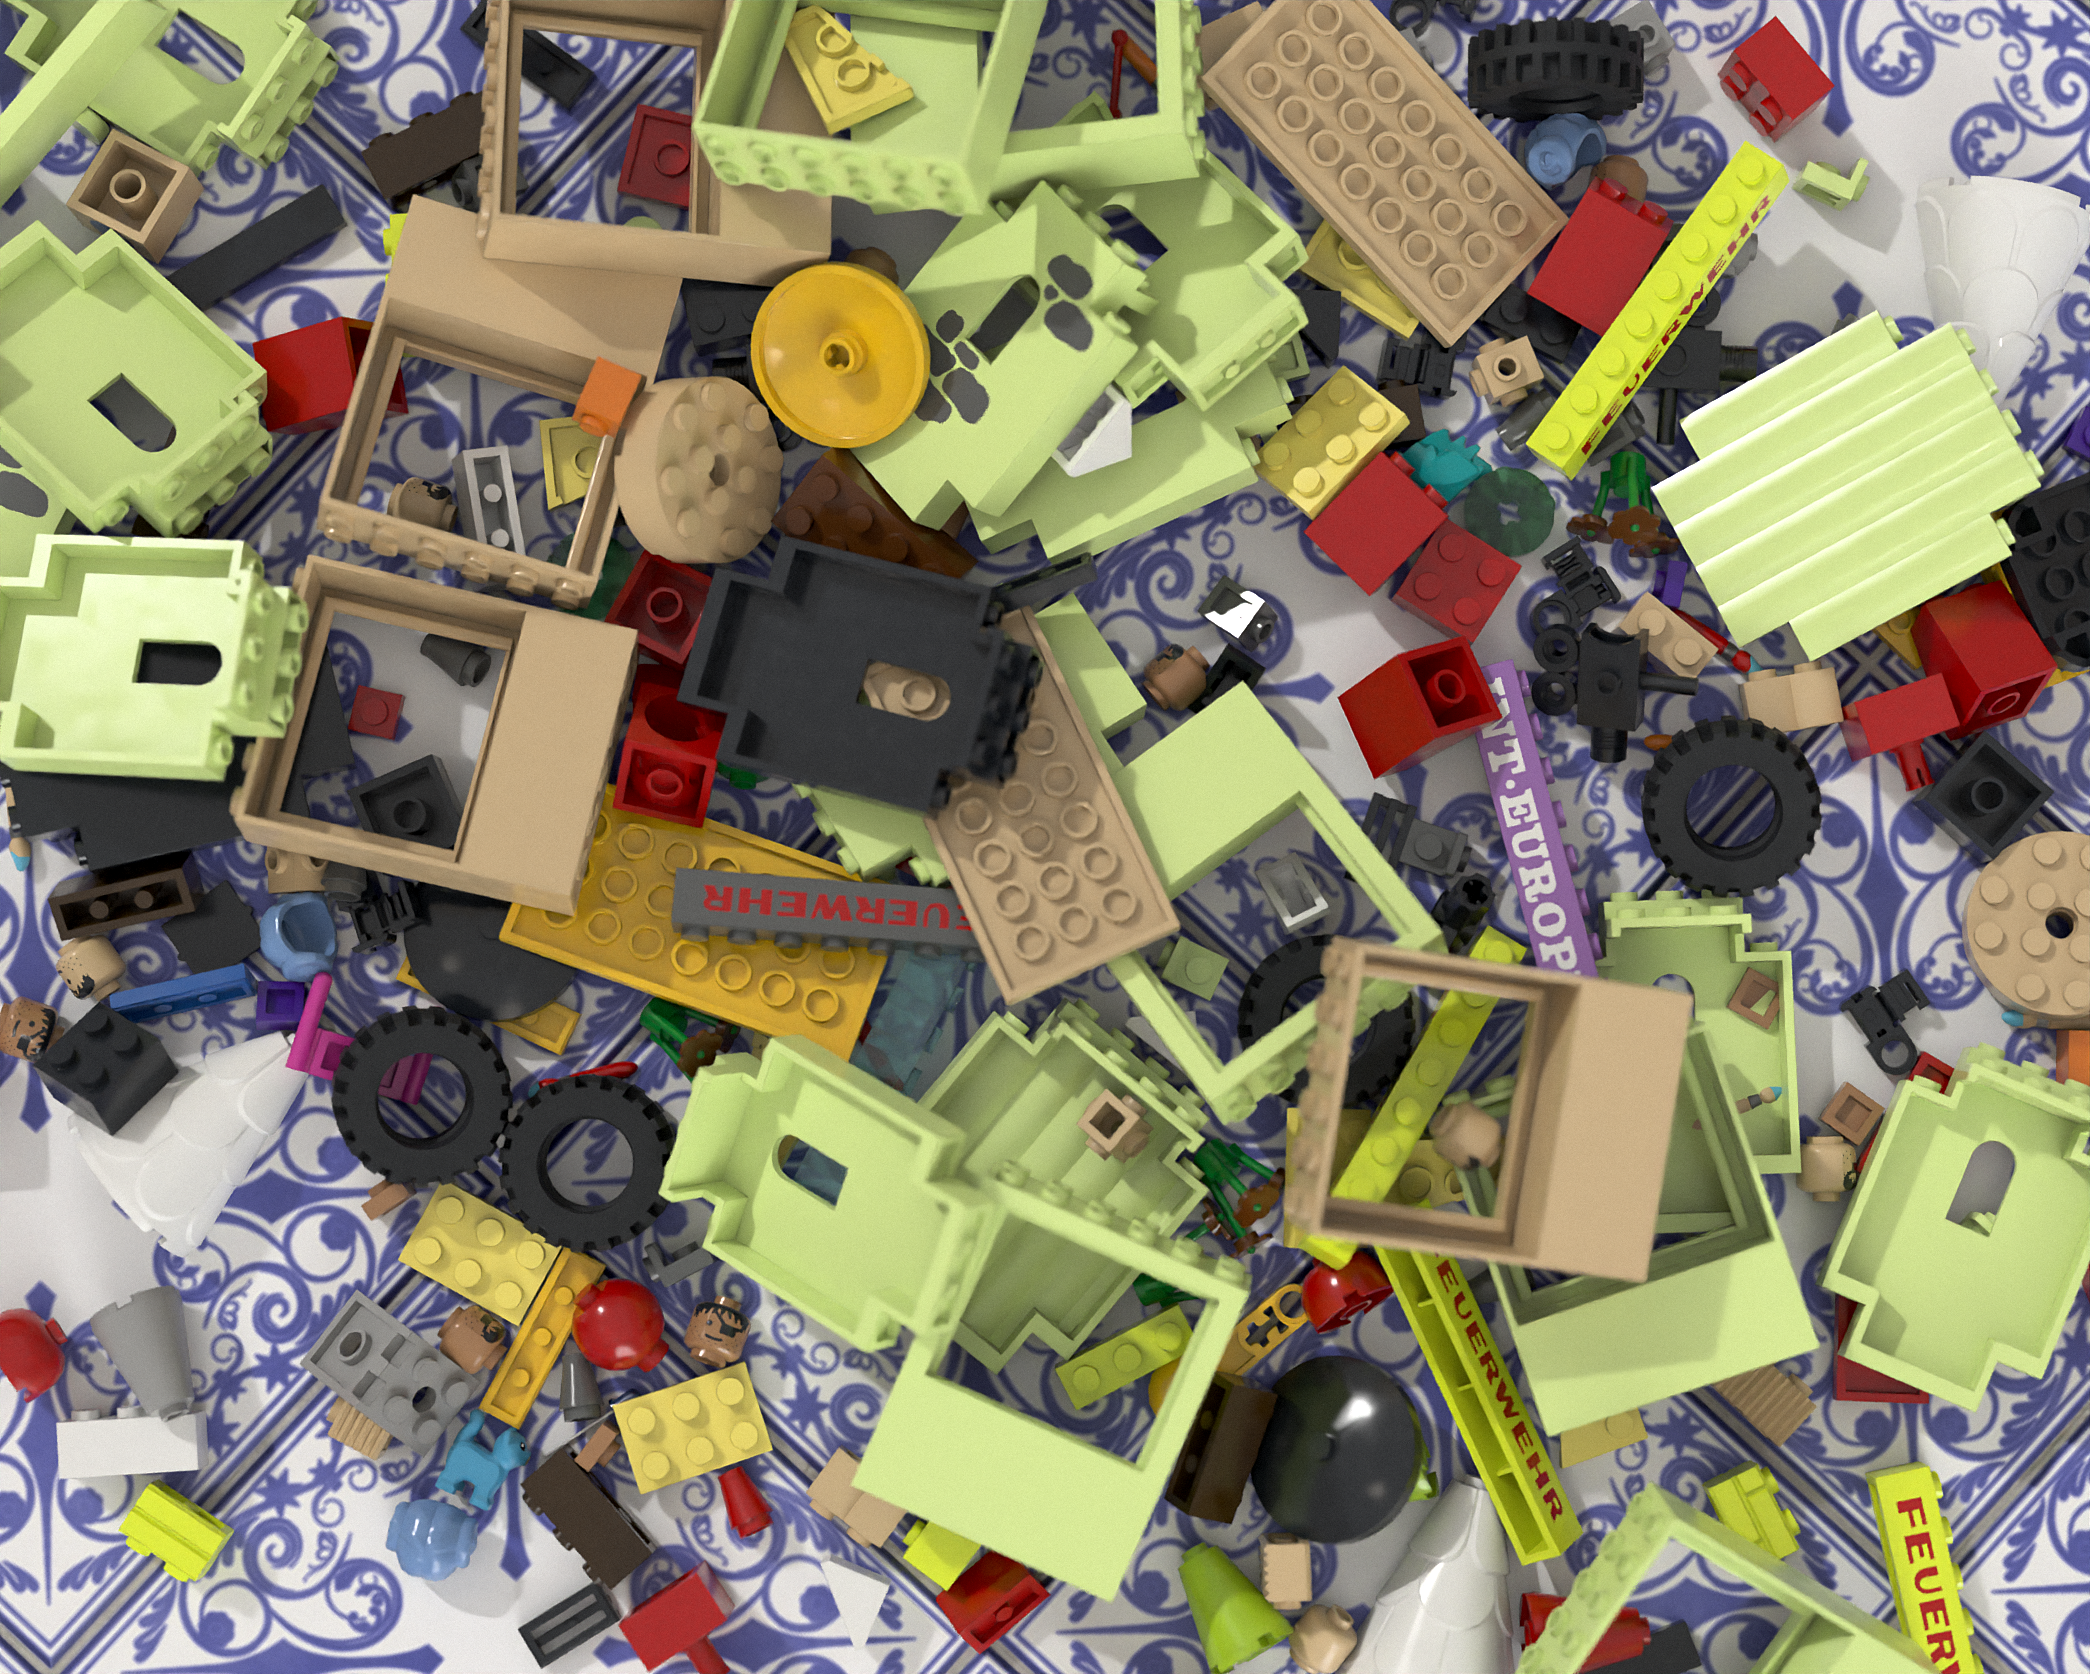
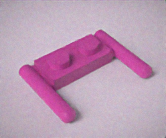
(318, 1050)

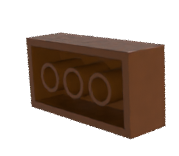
(850, 511)

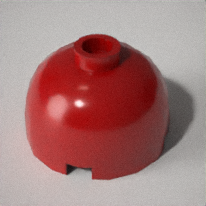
(1336, 1295)
(31, 1351)

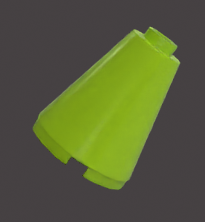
(1228, 1609)

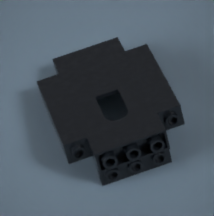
(792, 660)
(156, 818)

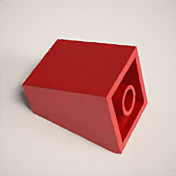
(1601, 255)
(315, 376)
(1378, 521)
(1985, 655)
(1419, 705)

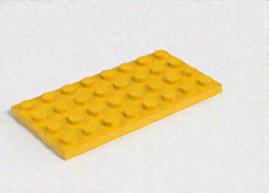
(628, 935)

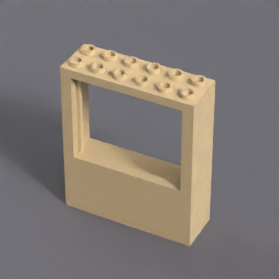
(733, 230)
(515, 326)
(539, 758)
(1581, 1127)

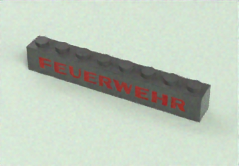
(822, 913)

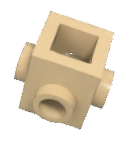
(1516, 360)
(293, 872)
(1105, 1116)

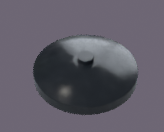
(467, 965)
(1338, 1451)

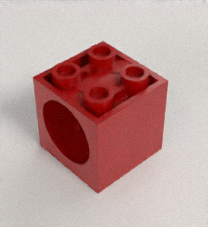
(668, 759)

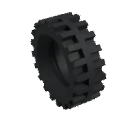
(1555, 69)

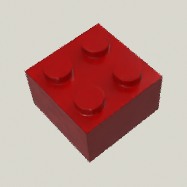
(1774, 80)
(1456, 582)
(664, 606)

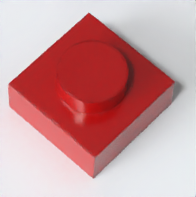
(376, 712)

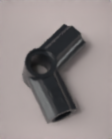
(1462, 910)

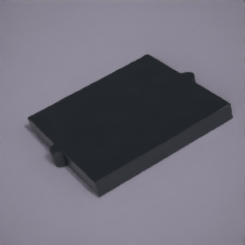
(216, 933)

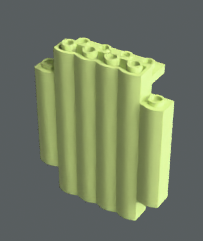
(1848, 485)
(1023, 1106)

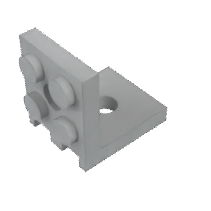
(388, 1373)

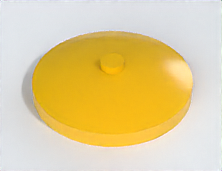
(840, 354)

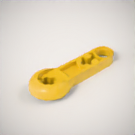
(1238, 1354)

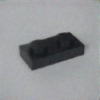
(1521, 315)

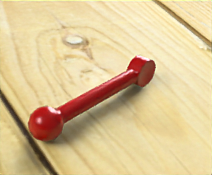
(1119, 39)

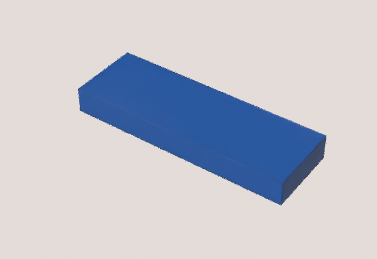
(185, 994)

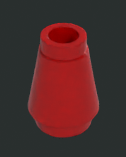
(745, 1505)

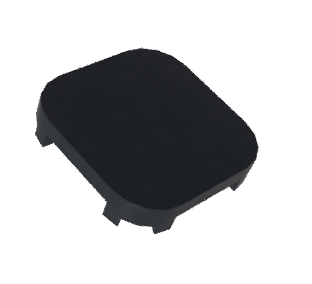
(2053, 568)

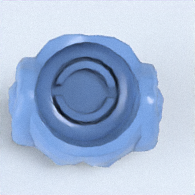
(1562, 148)
(299, 936)
(431, 1538)

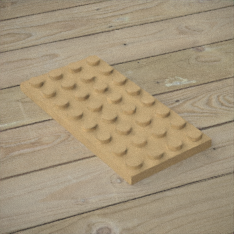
(1386, 156)
(1052, 857)

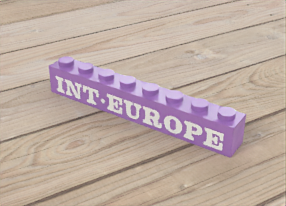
(1532, 828)

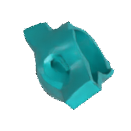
(1445, 463)

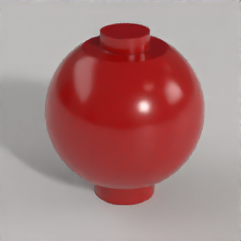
(619, 1325)

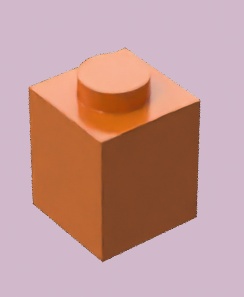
(605, 398)
(2073, 1056)

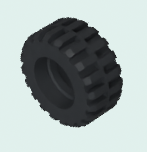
(1741, 866)
(1263, 1007)
(437, 1156)
(527, 1176)

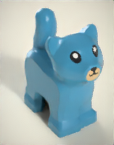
(478, 1465)

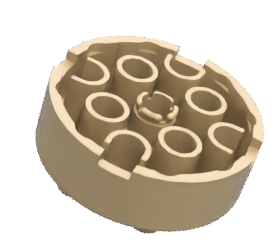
(698, 470)
(2008, 933)

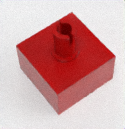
(1898, 723)
(680, 1621)

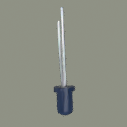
(632, 1393)

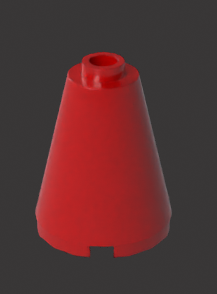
(1619, 1642)

